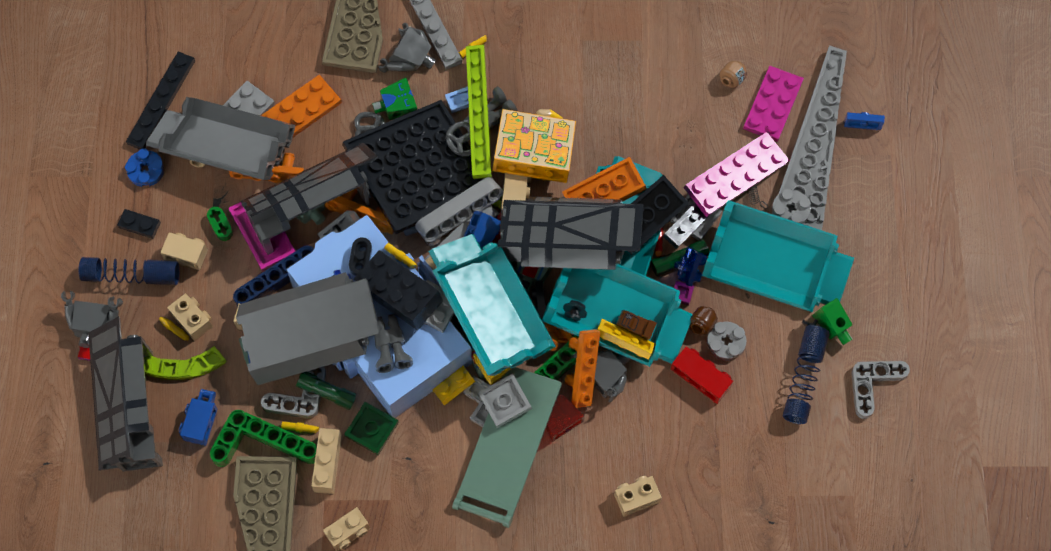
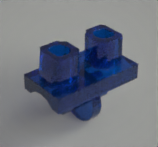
(688, 266)

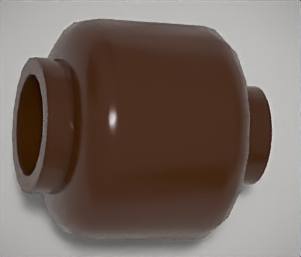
(703, 320)

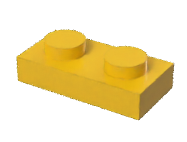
(453, 385)

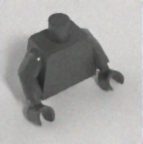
(409, 52)
(87, 316)
(610, 373)

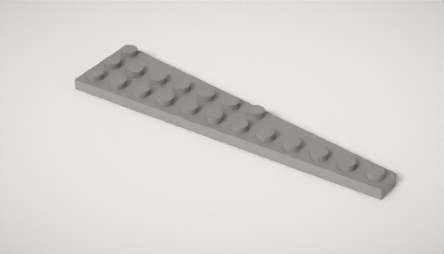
(814, 147)

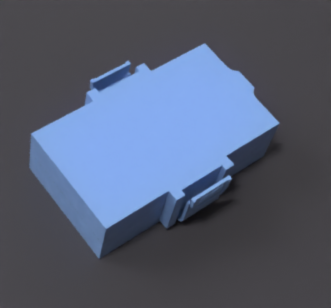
(433, 352)

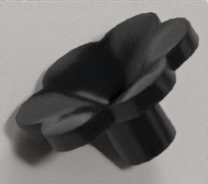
(575, 310)

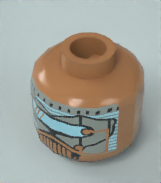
(733, 73)

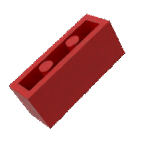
(702, 374)

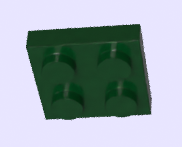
(371, 428)

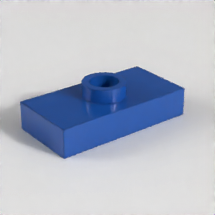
(864, 121)

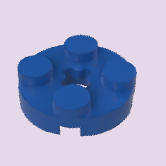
(142, 158)

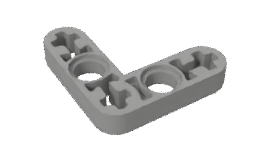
(866, 380)
(306, 400)

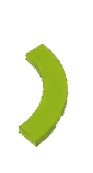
(184, 369)

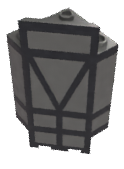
(275, 206)
(570, 232)
(120, 400)

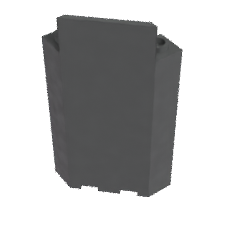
(223, 137)
(307, 327)

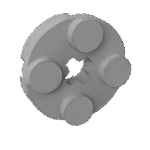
(795, 198)
(733, 349)

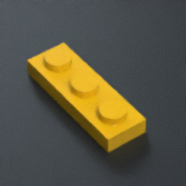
(625, 339)

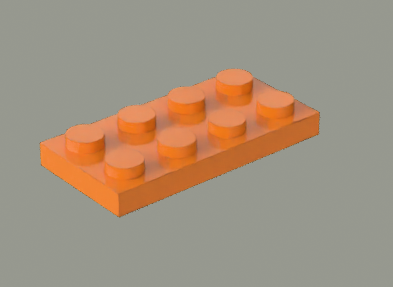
(305, 105)
(615, 182)

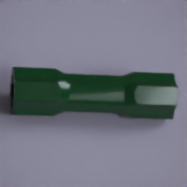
(666, 262)
(340, 396)

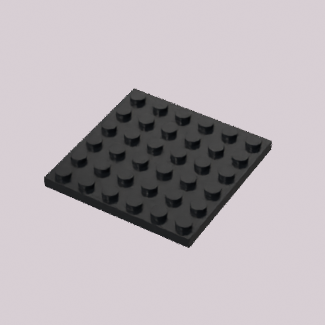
(414, 165)

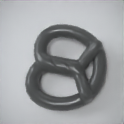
(361, 129)
(459, 141)

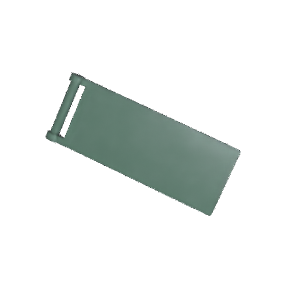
(507, 452)

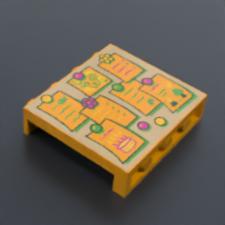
(534, 146)

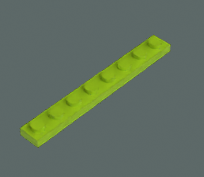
(478, 112)

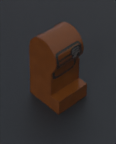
(636, 324)

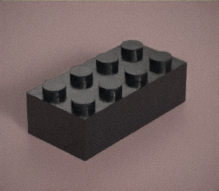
(660, 206)
(400, 290)

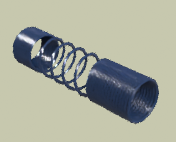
(154, 271)
(811, 350)

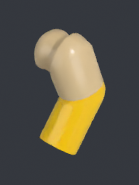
(548, 112)

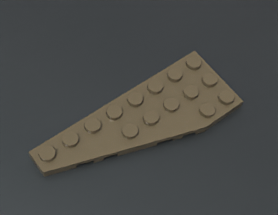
(354, 36)
(266, 501)

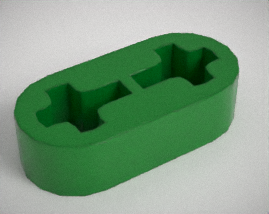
(223, 222)

